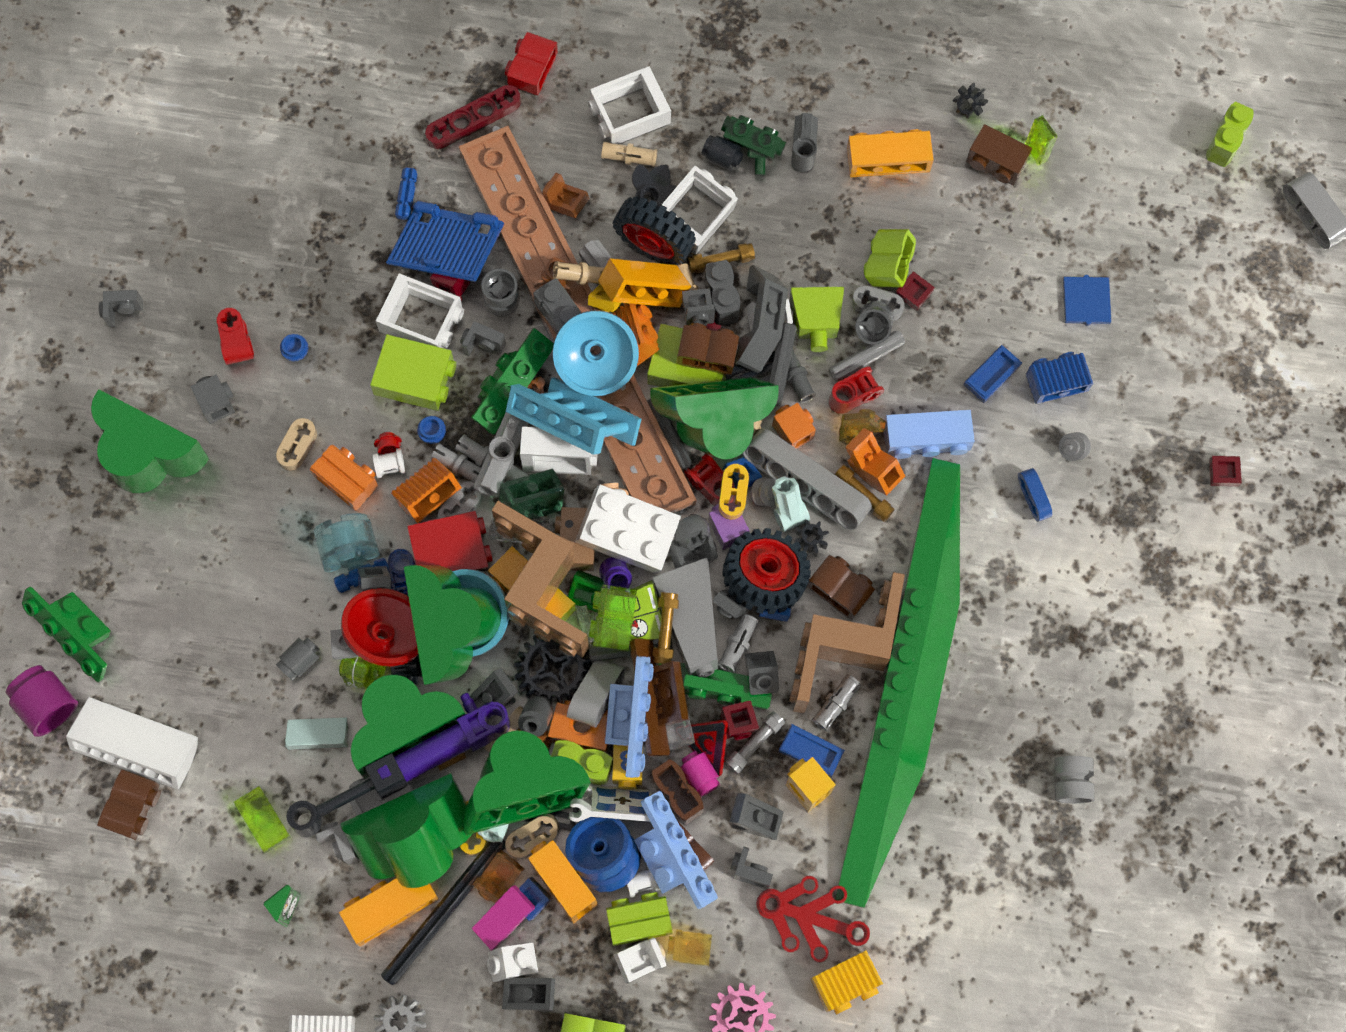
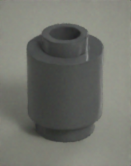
(298, 658)
(536, 716)

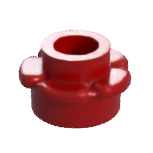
(387, 443)

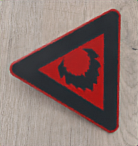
(711, 740)

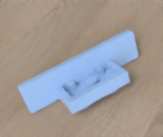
(627, 716)
(670, 854)

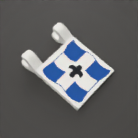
(611, 803)

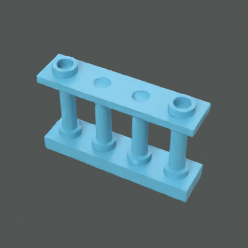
(573, 416)

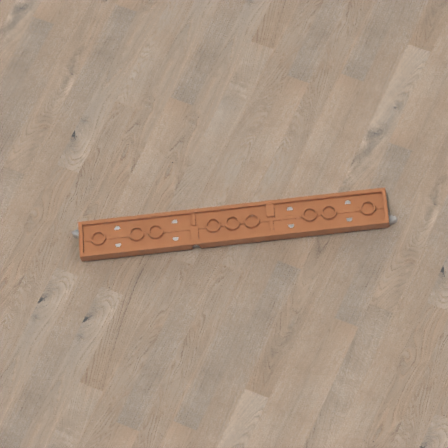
(532, 239)

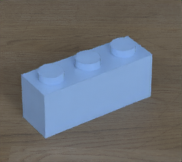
(929, 433)

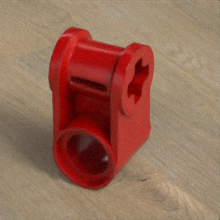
(234, 340)
(859, 388)
(707, 478)

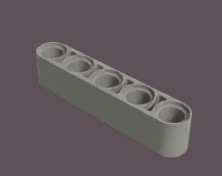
(816, 484)

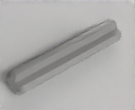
(866, 356)

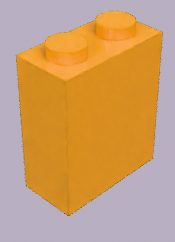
(562, 880)

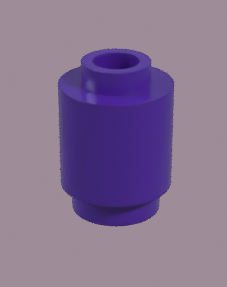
(615, 573)

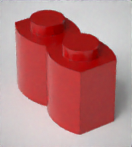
(532, 63)

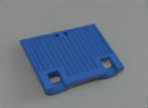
(445, 242)

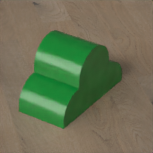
(716, 414)
(140, 448)
(448, 620)
(399, 719)
(522, 783)
(411, 834)

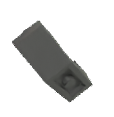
(768, 321)

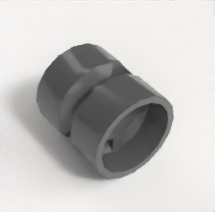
(500, 292)
(874, 322)

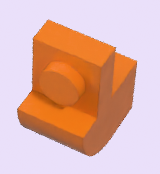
(872, 464)

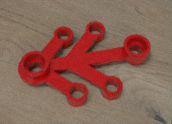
(808, 916)

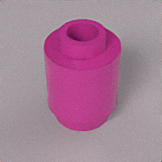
(700, 773)

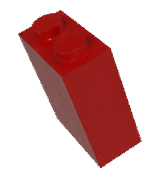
(451, 542)

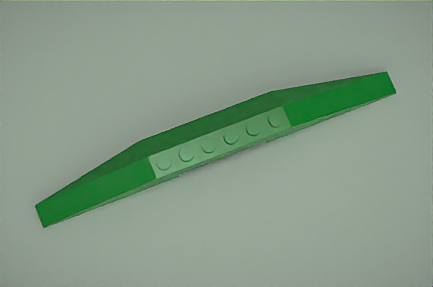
(910, 685)

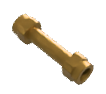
(744, 253)
(882, 509)
(668, 602)

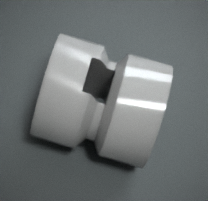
(1074, 779)

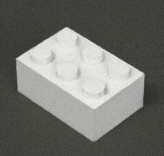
(628, 529)

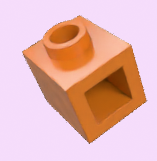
(794, 425)

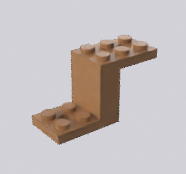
(539, 579)
(847, 642)

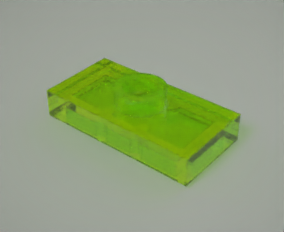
(1041, 139)
(262, 819)

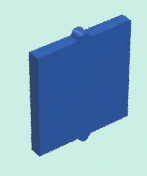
(1087, 300)

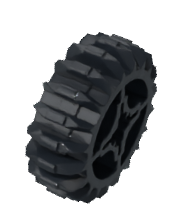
(542, 648)

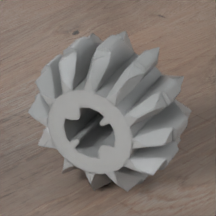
(403, 1010)

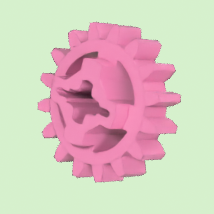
(736, 1003)

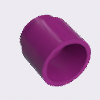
(40, 700)

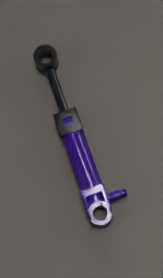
(394, 772)

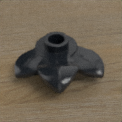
(653, 183)

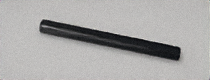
(441, 913)

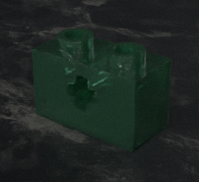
(533, 494)

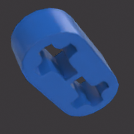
(1035, 494)

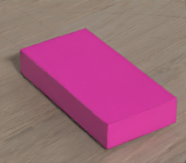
(503, 917)

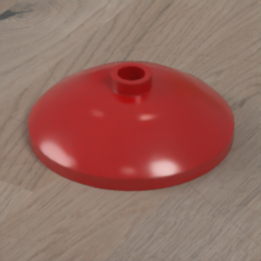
(380, 614)

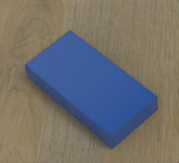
(992, 374)
(804, 745)

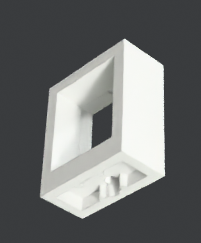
(622, 86)
(720, 194)
(396, 299)
(545, 451)

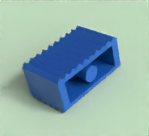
(1059, 377)

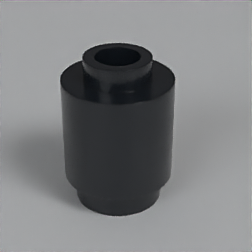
(722, 152)

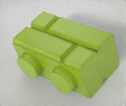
(639, 919)

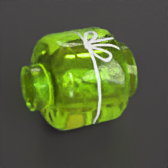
(359, 672)

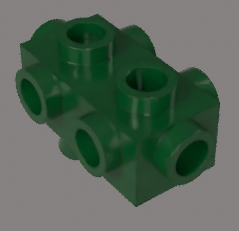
(760, 143)

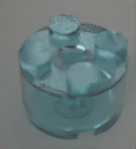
(346, 542)

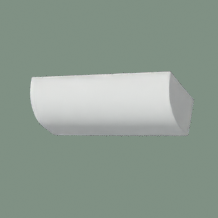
(132, 743)

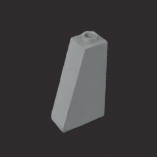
(694, 618)

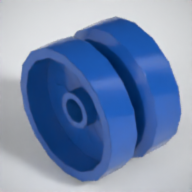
(603, 853)

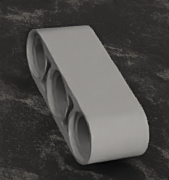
(1316, 210)
(593, 693)

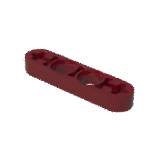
(475, 120)

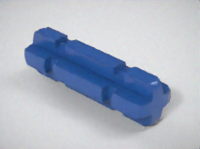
(406, 193)
(344, 582)

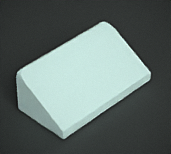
(316, 733)

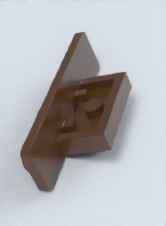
(667, 698)

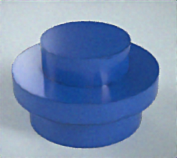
(294, 347)
(431, 429)

